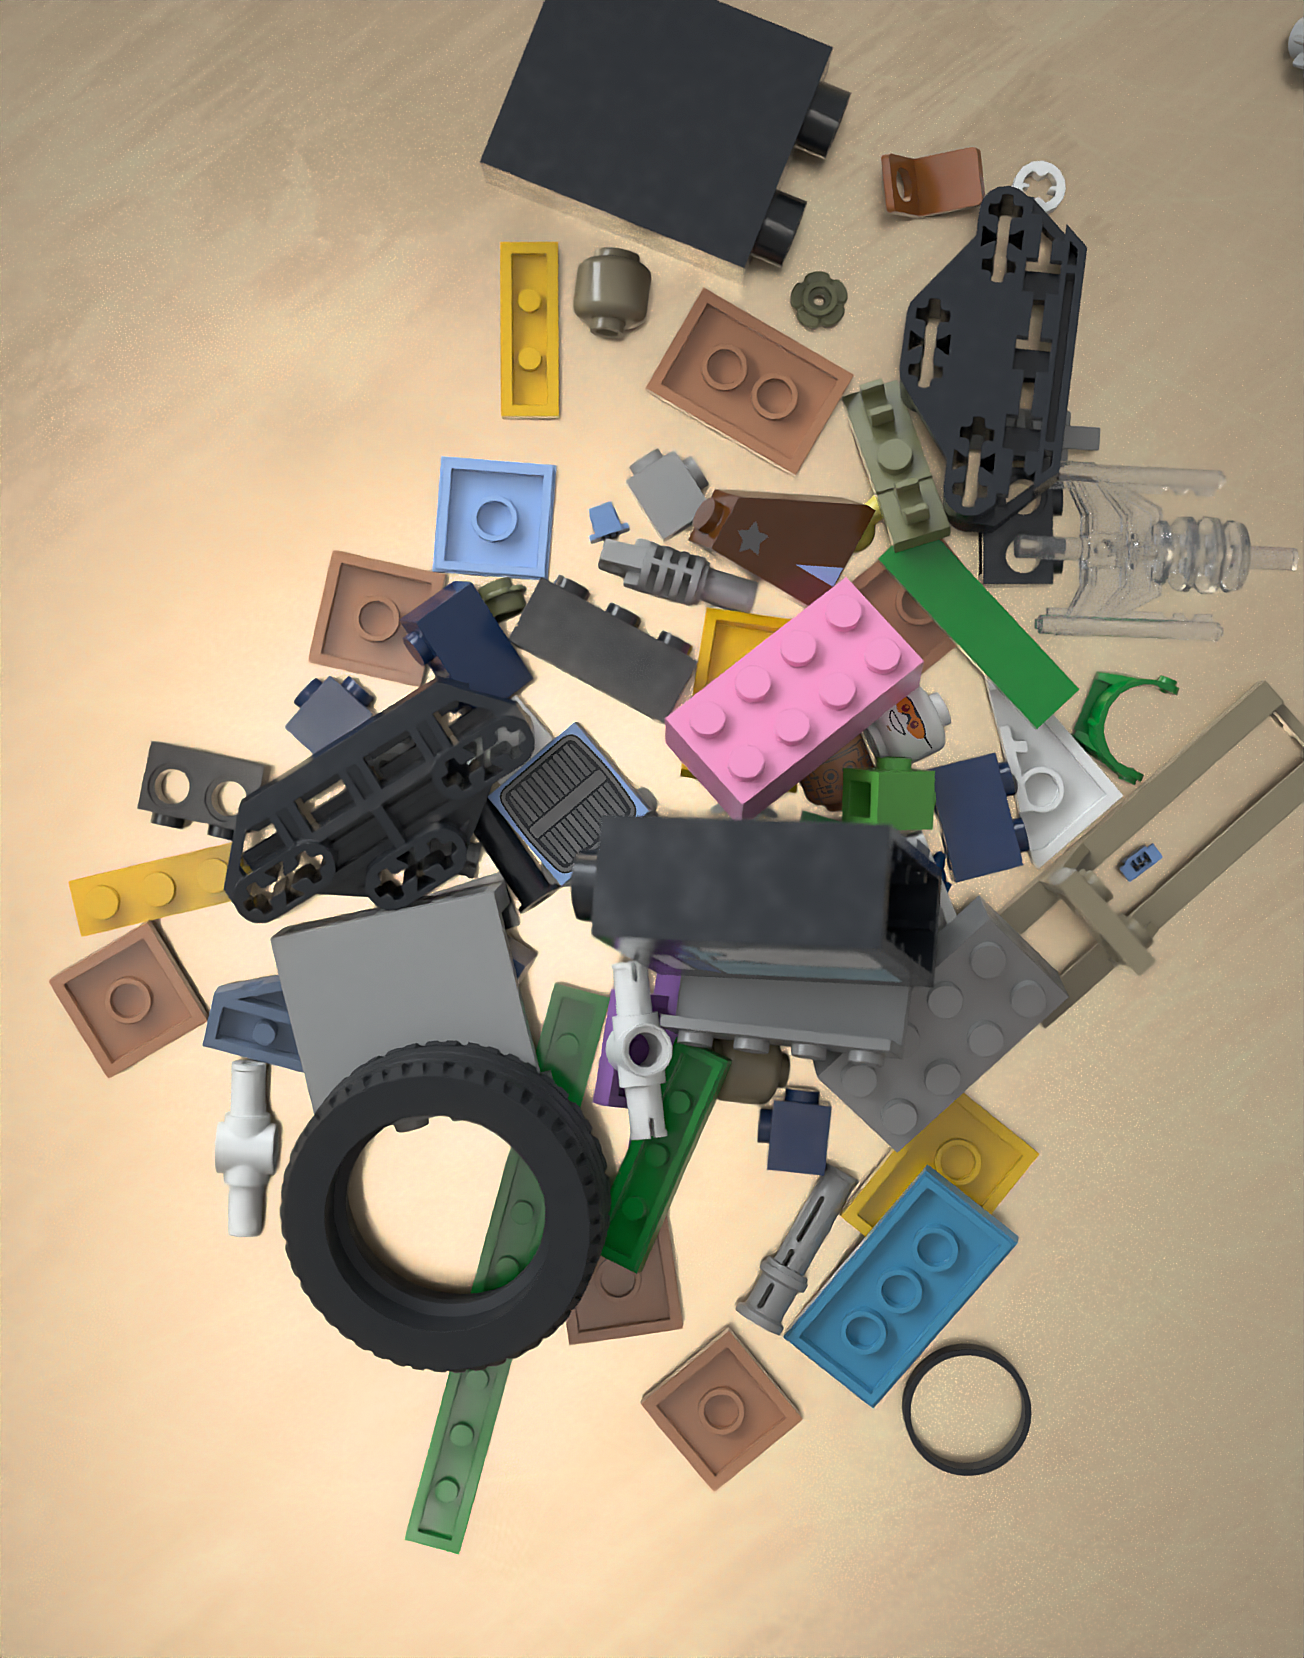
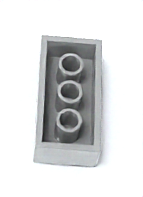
(983, 1003)

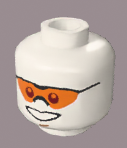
(910, 727)

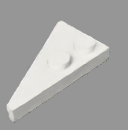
(1053, 779)

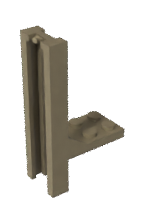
(1071, 877)

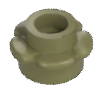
(818, 315)
(503, 598)

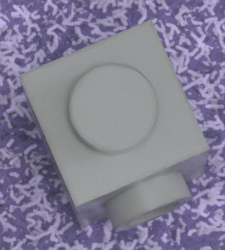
(667, 491)

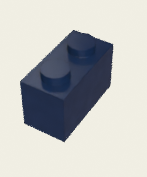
(464, 643)
(977, 818)

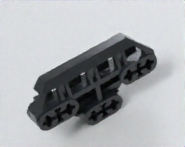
(984, 371)
(375, 819)

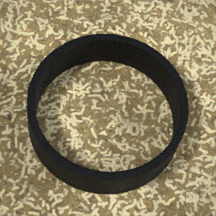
(998, 1459)

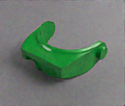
(1090, 722)

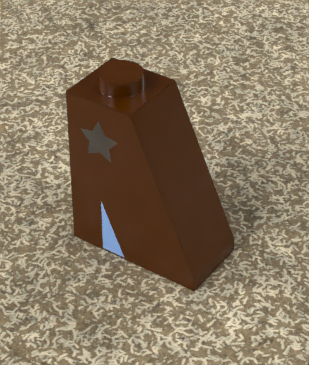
(782, 538)

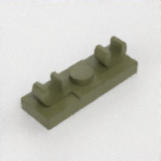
(896, 465)

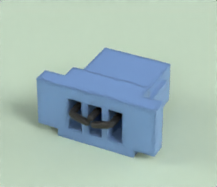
(605, 523)
(1139, 861)

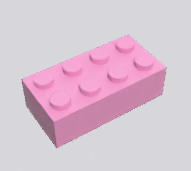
(793, 701)

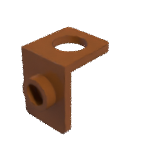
(934, 182)

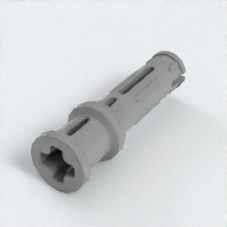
(786, 1272)

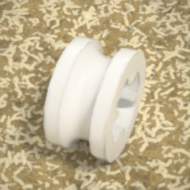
(1039, 171)

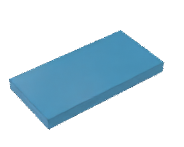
(901, 1286)

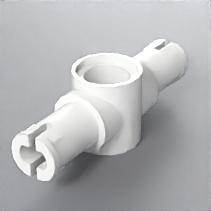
(642, 1080)
(246, 1148)

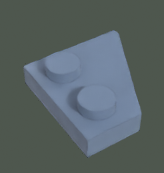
(253, 1023)

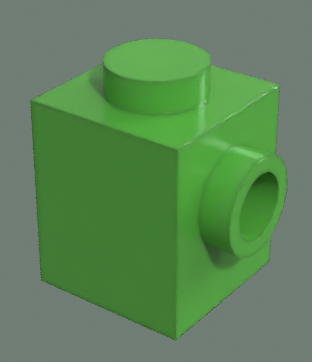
(889, 794)

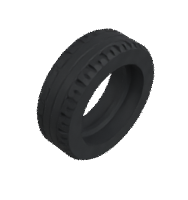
(380, 1306)

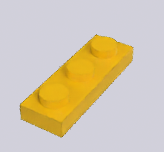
(529, 330)
(151, 890)

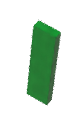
(981, 629)
(657, 1165)

